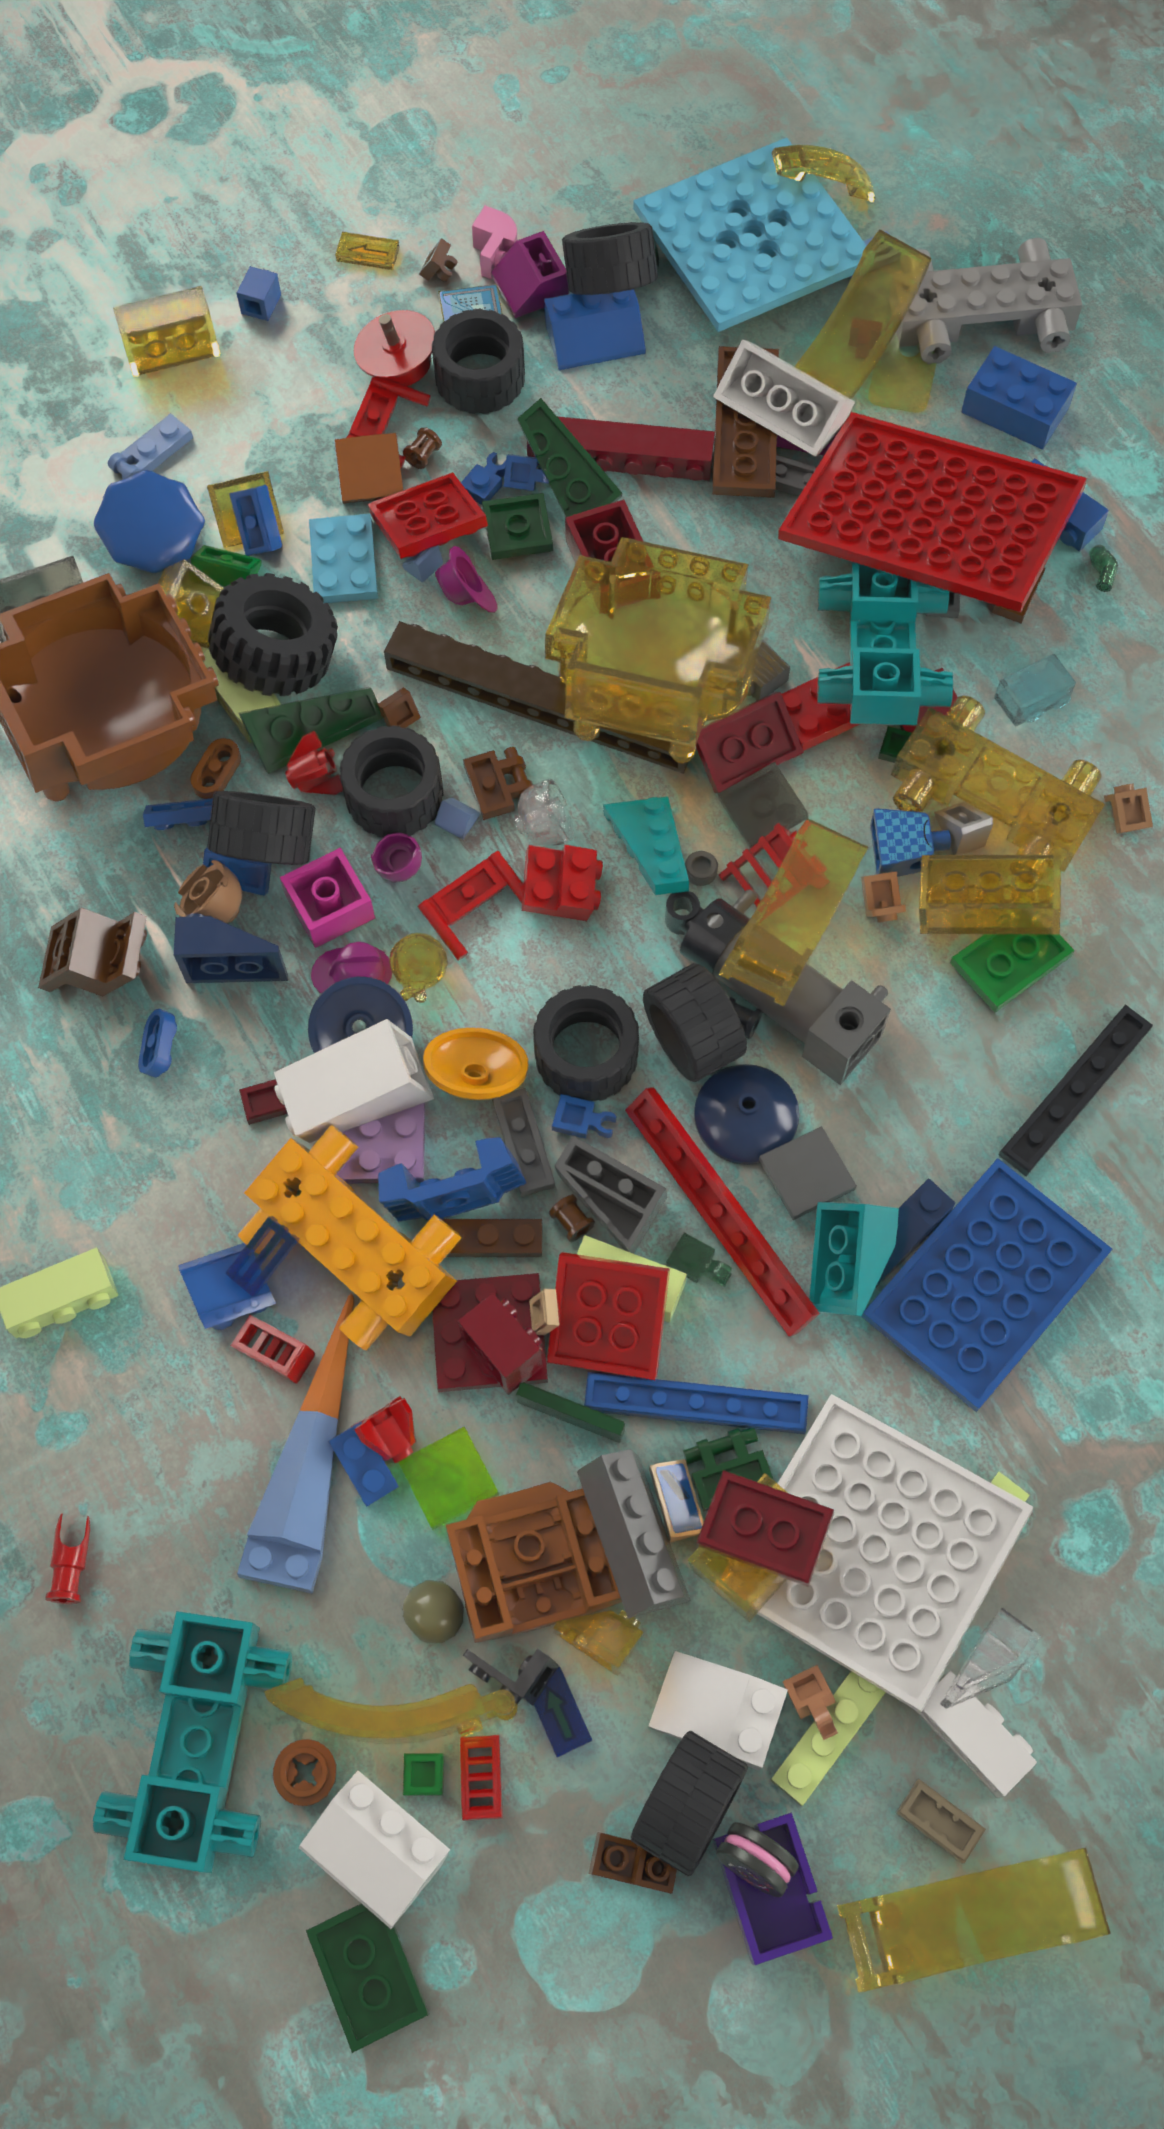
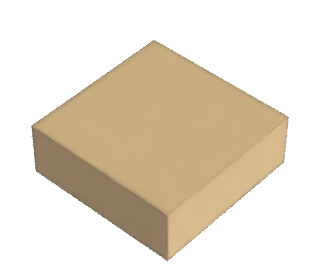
(544, 1311)

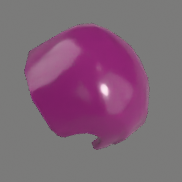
(397, 857)

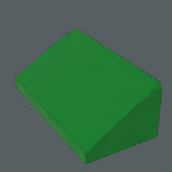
(224, 565)

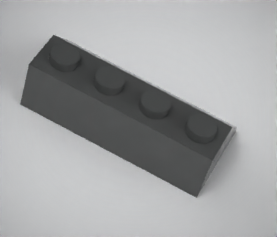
(632, 1533)

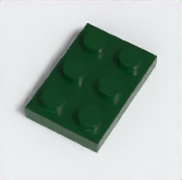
(366, 1975)

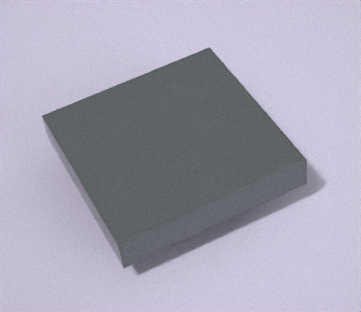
(807, 1172)

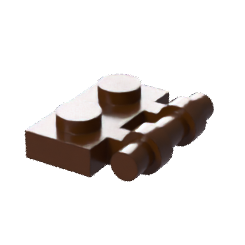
(488, 781)

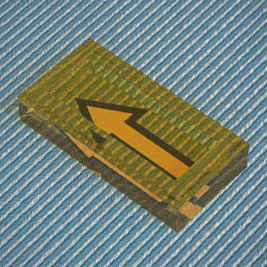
(367, 250)

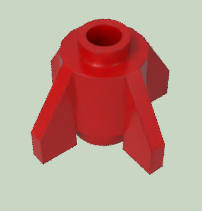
(312, 768)
(389, 1430)

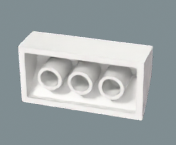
(783, 398)

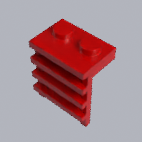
(775, 844)

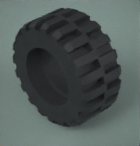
(269, 662)

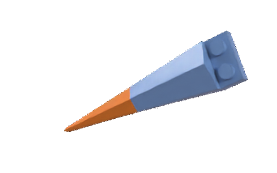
(291, 1520)

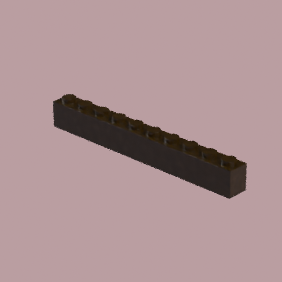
(504, 685)

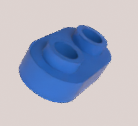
(157, 1043)

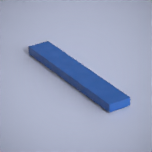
(697, 1403)

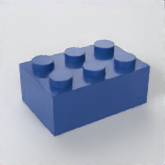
(1018, 397)

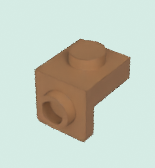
(882, 896)

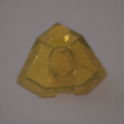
(603, 1637)

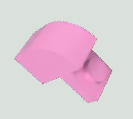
(493, 235)

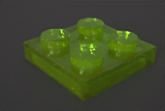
(448, 1478)

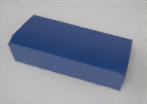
(256, 520)

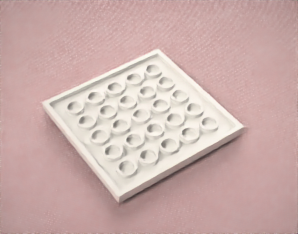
(903, 1554)

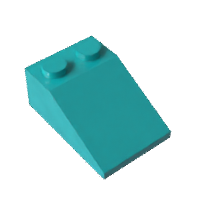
(850, 1254)

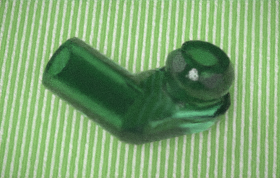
(1105, 565)

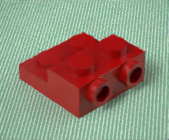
(561, 882)

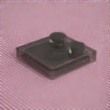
(761, 803)

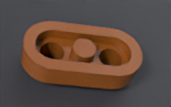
(213, 770)

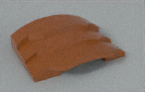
(530, 1561)

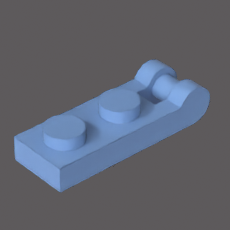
(151, 448)

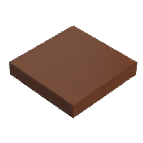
(368, 467)

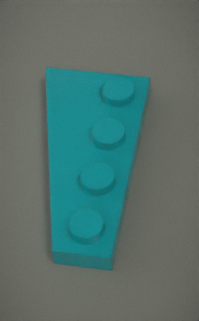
(652, 840)

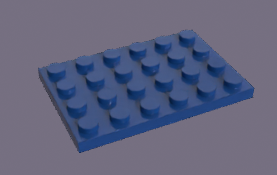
(986, 1284)

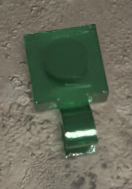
(696, 1260)

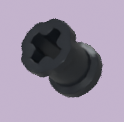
(748, 1018)

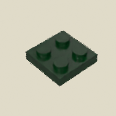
(518, 526)

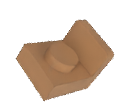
(1130, 808)

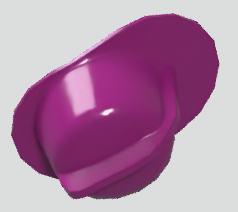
(462, 582)
(350, 961)

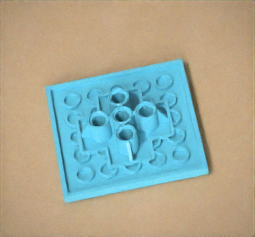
(750, 236)

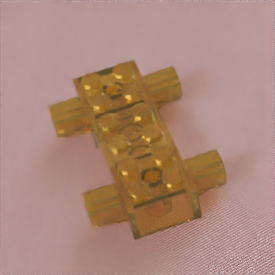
(952, 760)

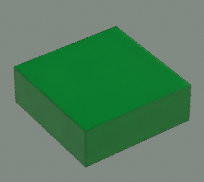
(423, 1774)

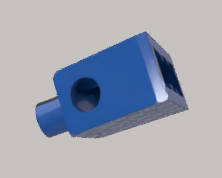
(902, 839)

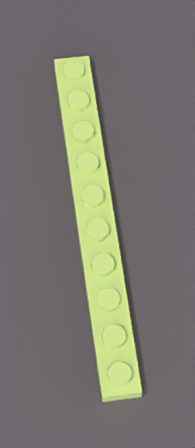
(854, 1702)

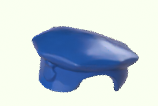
(148, 521)

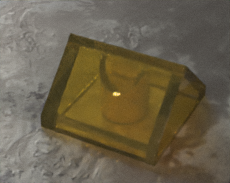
(223, 506)

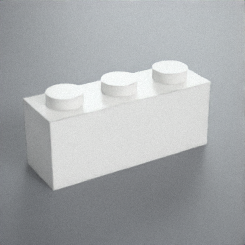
(979, 1739)

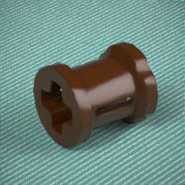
(422, 448)
(571, 1217)

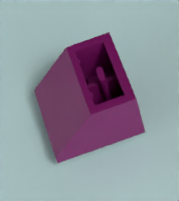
(530, 274)

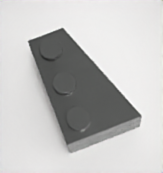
(611, 1191)

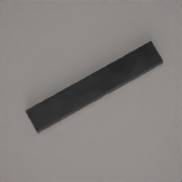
(1075, 1090)

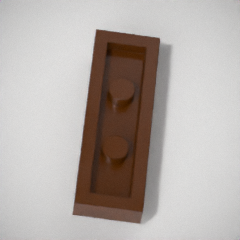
(497, 1237)

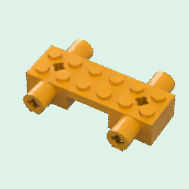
(353, 1238)

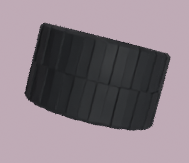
(610, 258)
(472, 334)
(384, 749)
(261, 828)
(594, 1006)
(695, 1022)
(688, 1803)

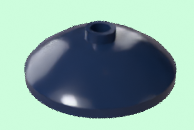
(351, 1001)
(743, 1133)

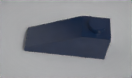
(916, 1221)

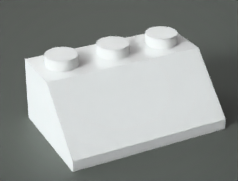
(374, 1849)

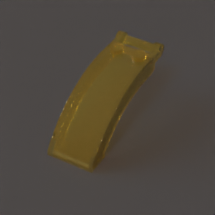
(866, 315)
(795, 911)
(419, 1721)
(976, 1918)

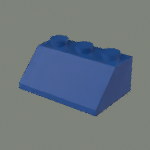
(594, 328)

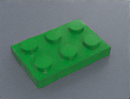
(1008, 964)

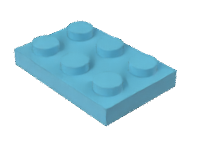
(343, 558)

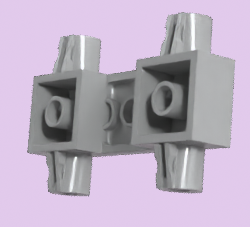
(1034, 294)

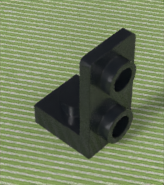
(533, 1675)

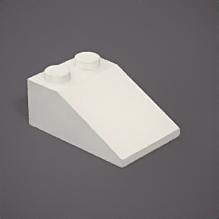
(720, 1706)

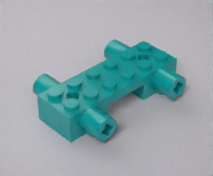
(884, 668)
(193, 1743)

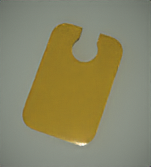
(901, 380)

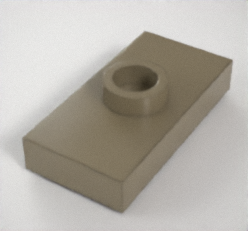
(940, 1821)

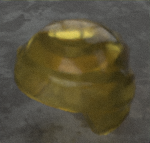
(418, 964)

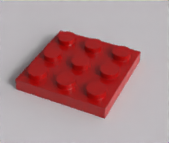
(427, 515)
(609, 1315)

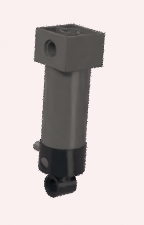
(831, 1021)

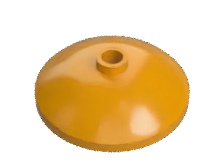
(475, 1063)

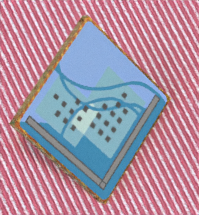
(469, 298)

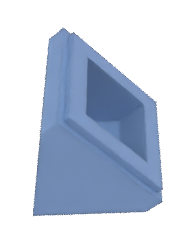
(424, 563)
(456, 817)

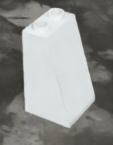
(352, 1082)

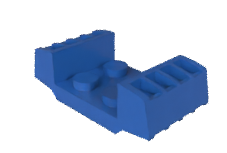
(454, 1195)

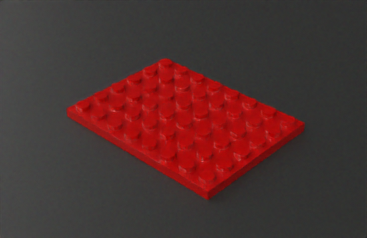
(934, 510)

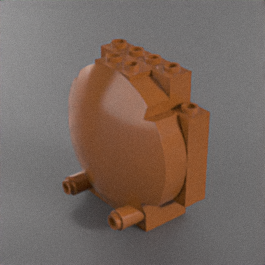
(100, 686)

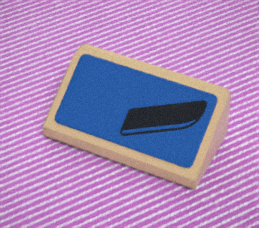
(676, 1499)

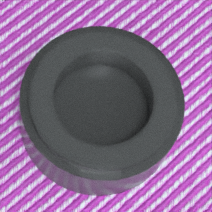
(701, 868)

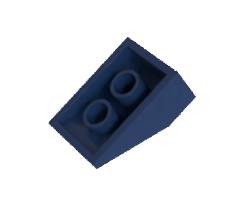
(221, 953)

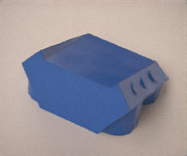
(216, 1294)

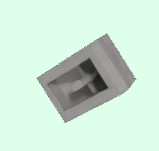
(967, 827)

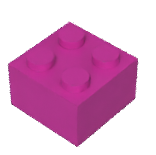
(327, 897)

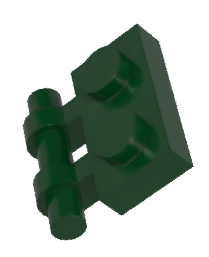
(746, 1465)

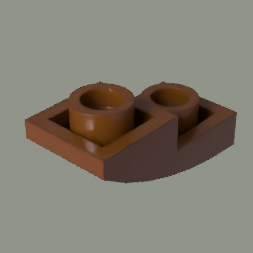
(629, 1863)

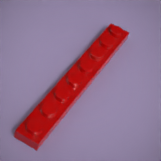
(722, 1212)

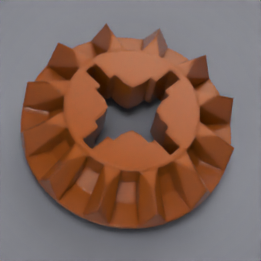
(285, 1772)

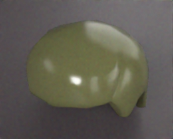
(433, 1611)

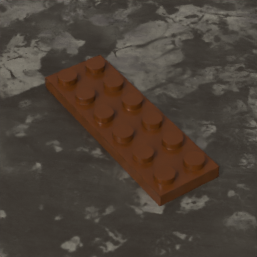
(742, 447)

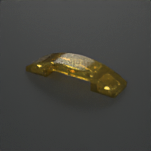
(799, 160)

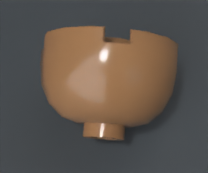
(211, 893)

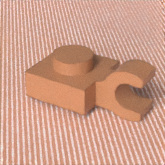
(811, 1697)

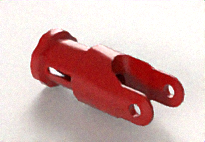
(67, 1565)

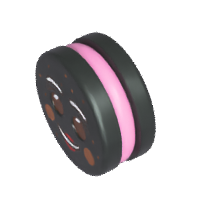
(757, 1859)

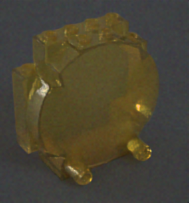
(656, 642)

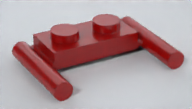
(379, 406)
(466, 895)

